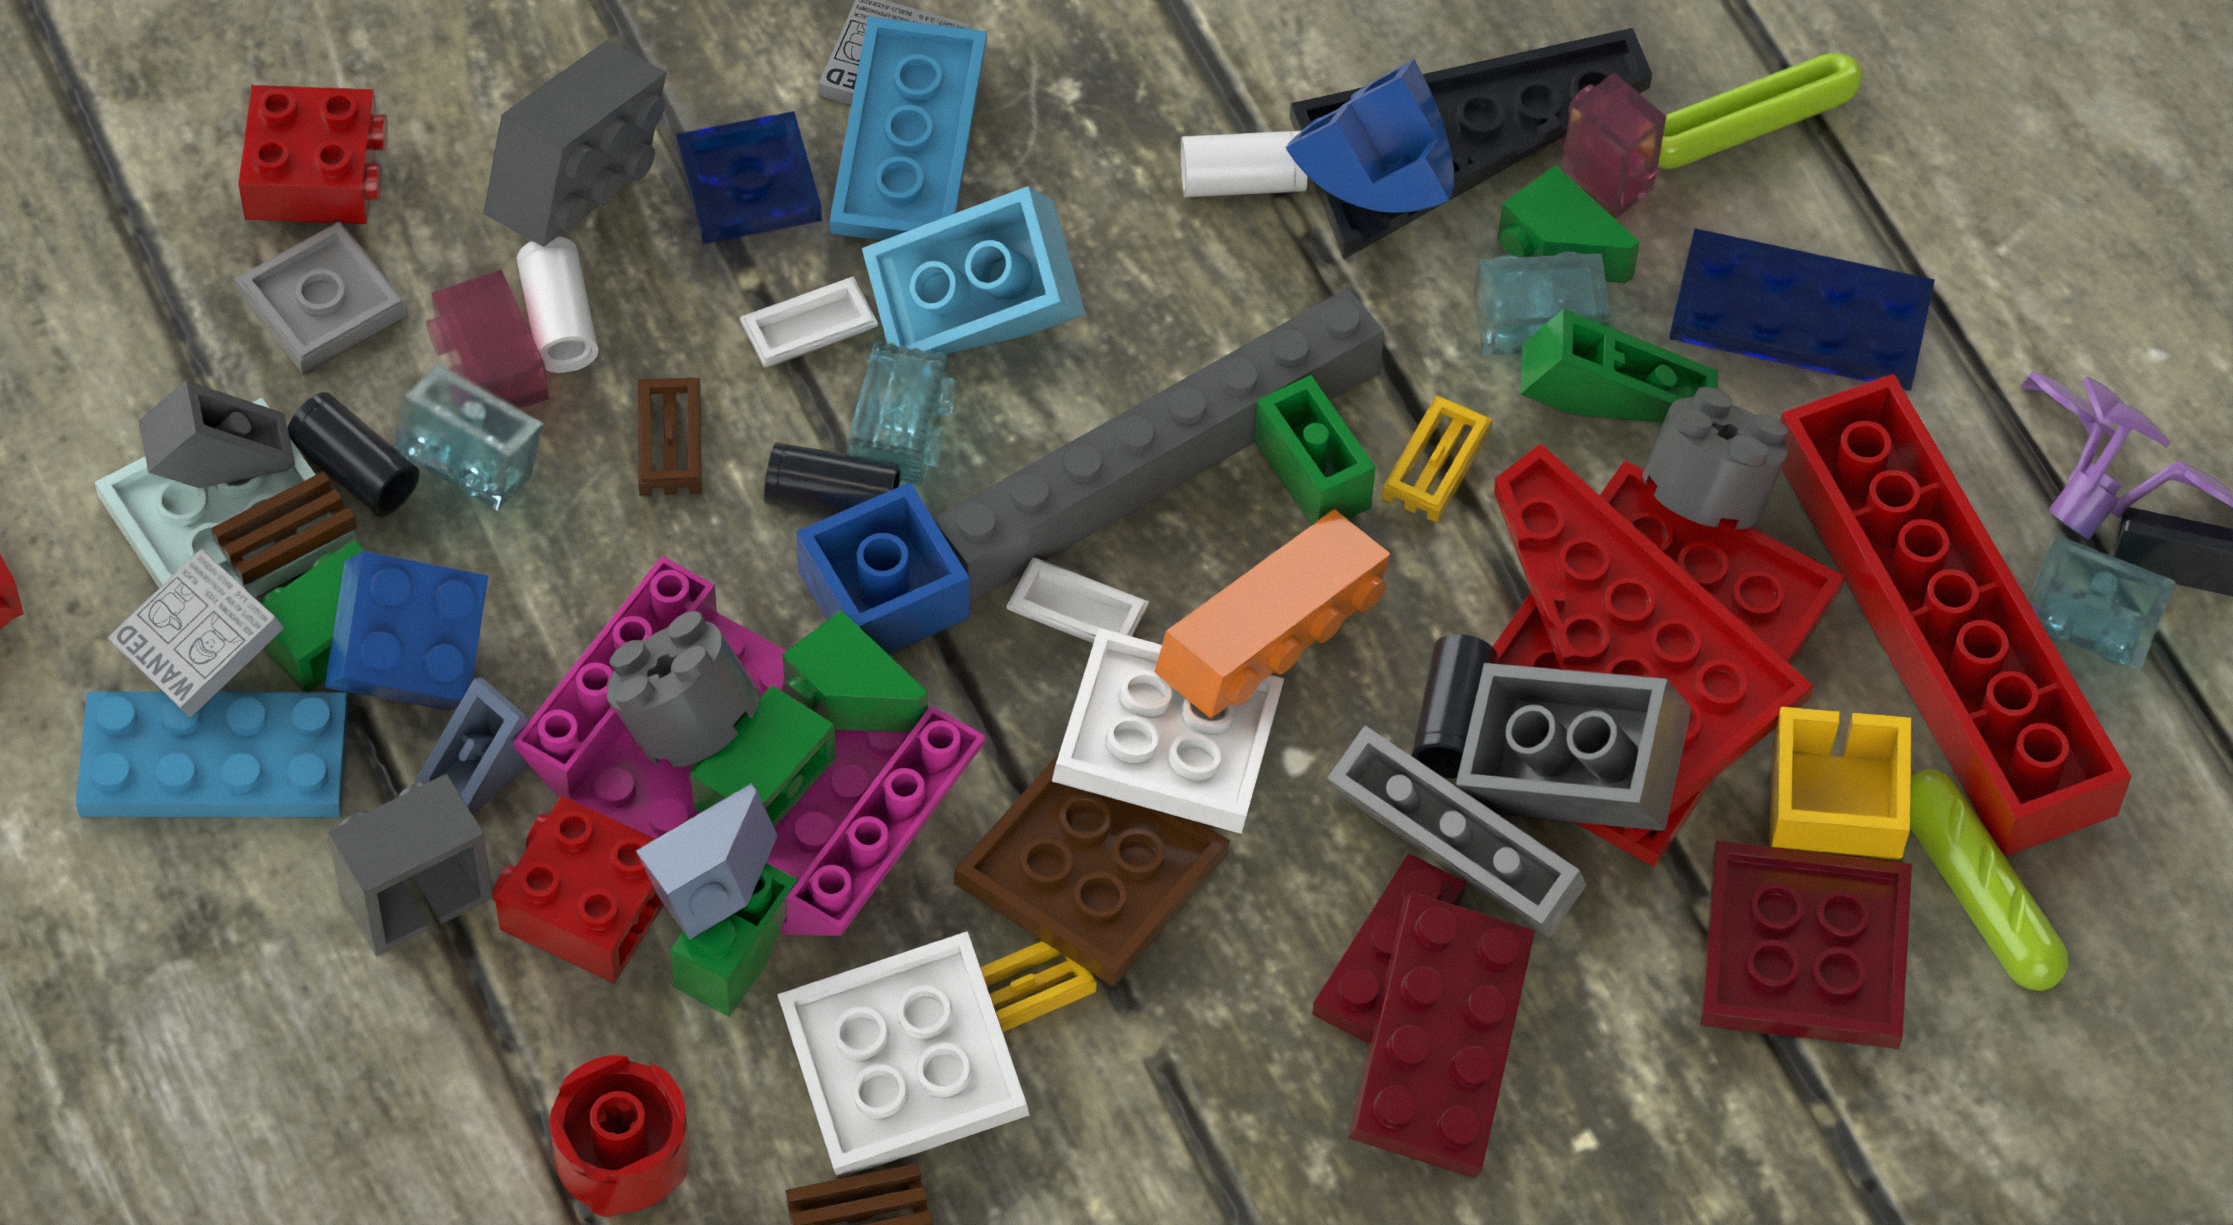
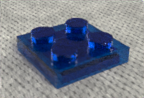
(748, 177)

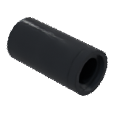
(353, 454)
(825, 479)
(1450, 701)

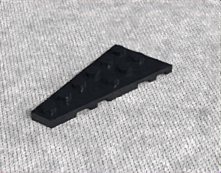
(1492, 117)

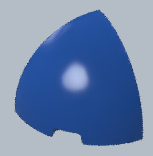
(1381, 146)

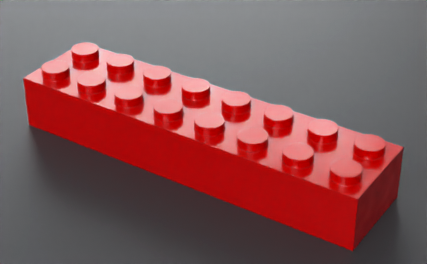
(1951, 617)

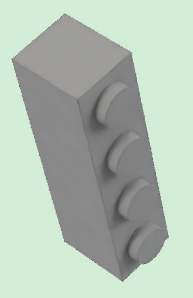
(1457, 831)

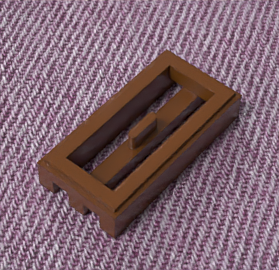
(670, 478)
(279, 519)
(858, 1188)

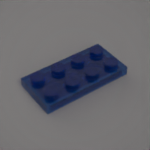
(1801, 308)

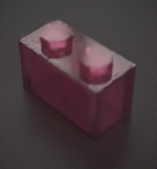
(1613, 144)
(488, 340)

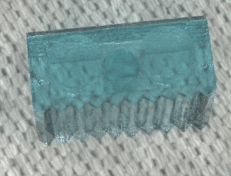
(901, 409)

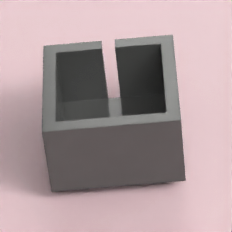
(416, 835)

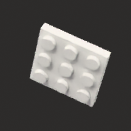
(1154, 747)
(903, 1055)

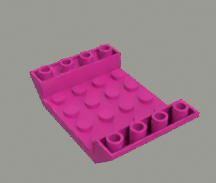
(834, 838)

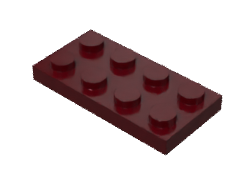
(1442, 1034)

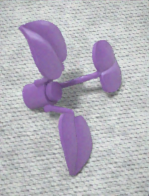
(2091, 490)

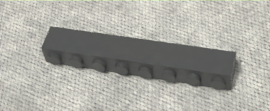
(1155, 444)

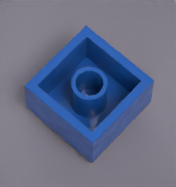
(885, 569)
(406, 630)

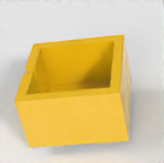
(1836, 802)

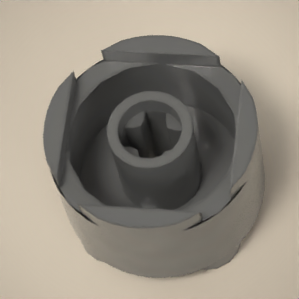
(1716, 460)
(681, 691)

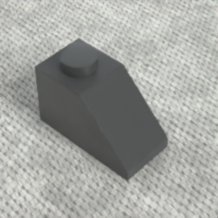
(213, 438)

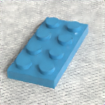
(907, 127)
(228, 760)

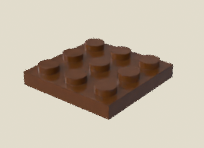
(1090, 871)

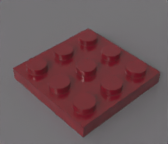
(1807, 945)

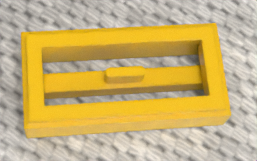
(1417, 496)
(1042, 1002)

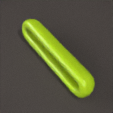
(1758, 108)
(1985, 882)

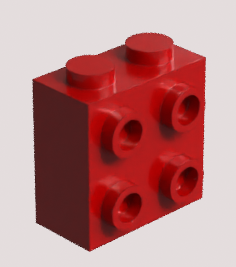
(311, 154)
(579, 890)

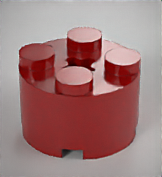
(619, 1135)

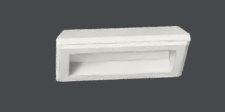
(809, 322)
(1074, 602)

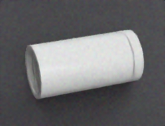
(1239, 164)
(557, 305)

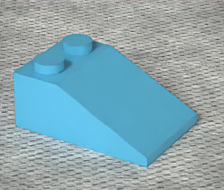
(976, 276)

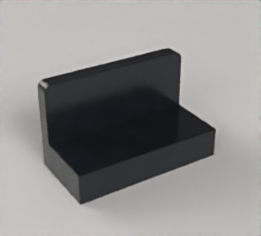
(2178, 549)

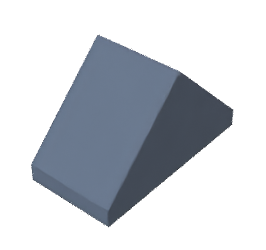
(478, 746)

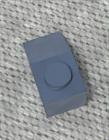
(711, 861)

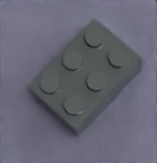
(575, 143)
(1574, 746)

